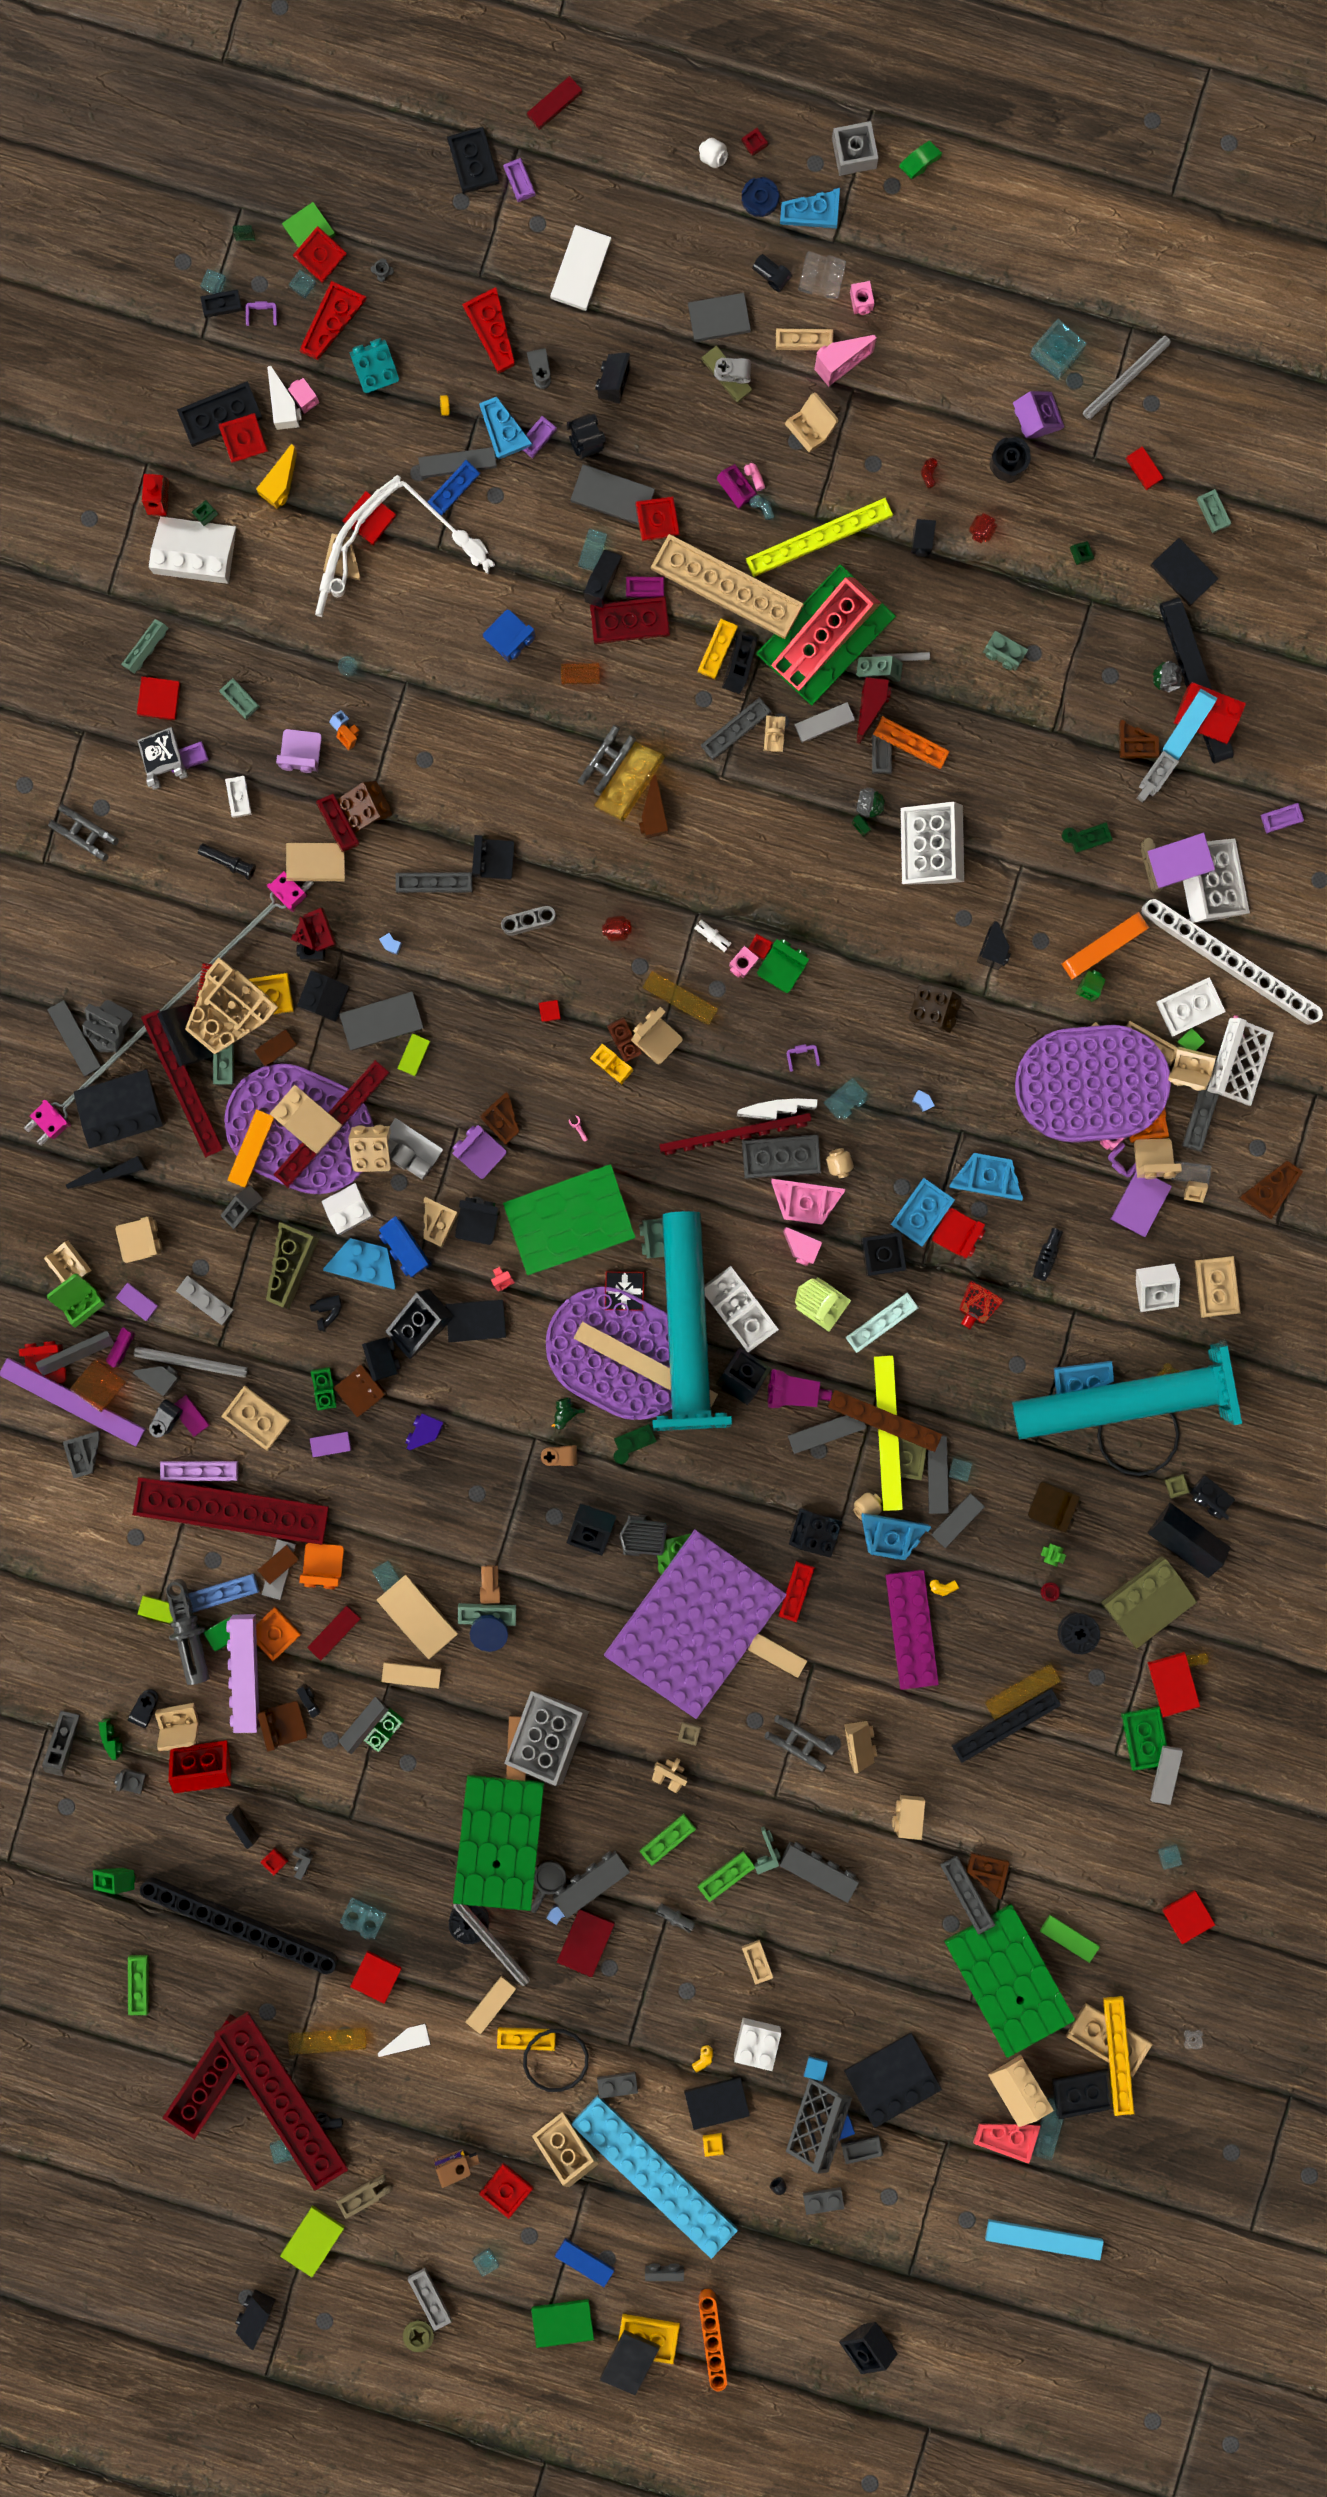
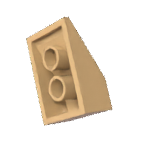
(306, 1119)
(860, 1745)
(565, 2150)

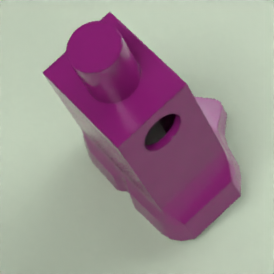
(794, 1391)

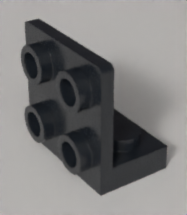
(492, 858)
(1210, 1495)
(815, 1533)

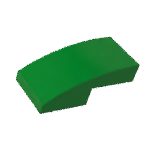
(919, 159)
(323, 1388)
(384, 1730)
(110, 1744)

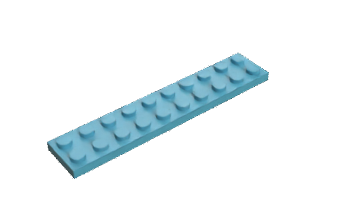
(654, 2176)

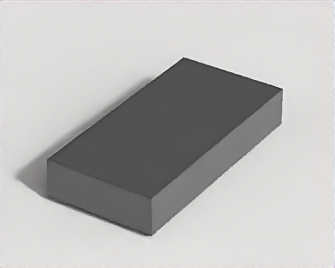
(881, 756)
(862, 2149)

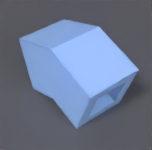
(338, 720)
(390, 944)
(923, 1100)
(555, 1915)

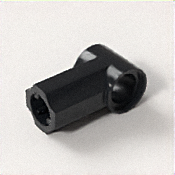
(775, 275)

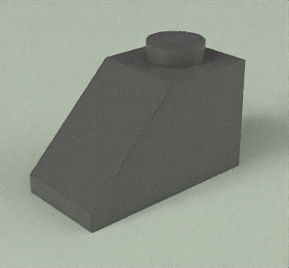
(241, 1206)
(159, 1378)

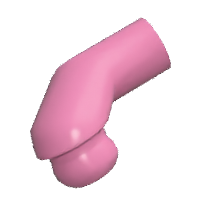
(753, 470)

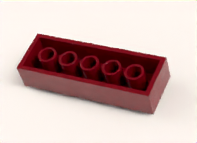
(202, 2089)

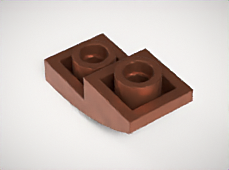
(622, 1037)

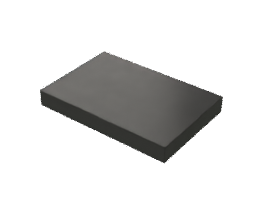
(719, 317)

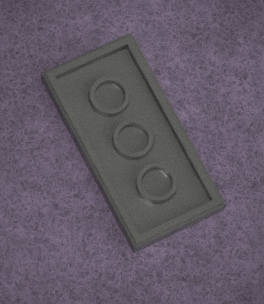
(609, 493)
(381, 1021)
(781, 1156)

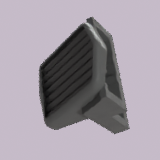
(106, 1025)
(643, 1536)

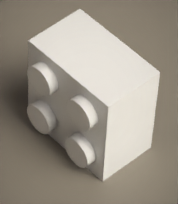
(757, 2044)

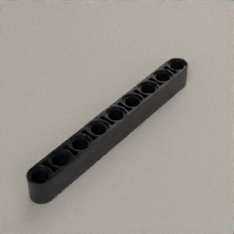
(1190, 663)

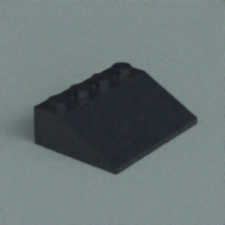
(118, 1108)
(893, 2080)

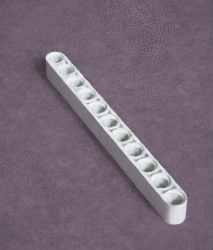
(1241, 962)

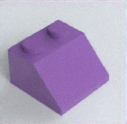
(1038, 414)

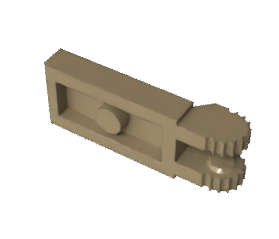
(1147, 845)
(362, 2197)

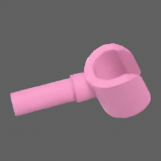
(578, 1127)

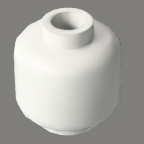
(713, 153)

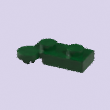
(1087, 838)
(632, 1441)

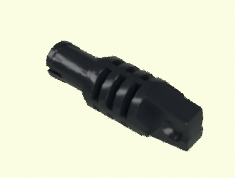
(1047, 1255)

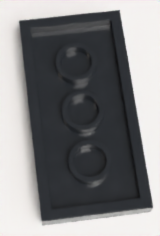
(203, 416)

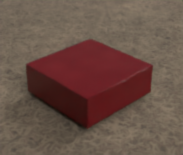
(754, 142)

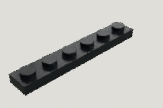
(1006, 1725)

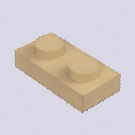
(757, 1962)

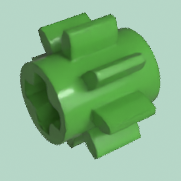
(1053, 1555)

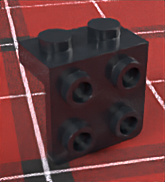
(477, 1221)

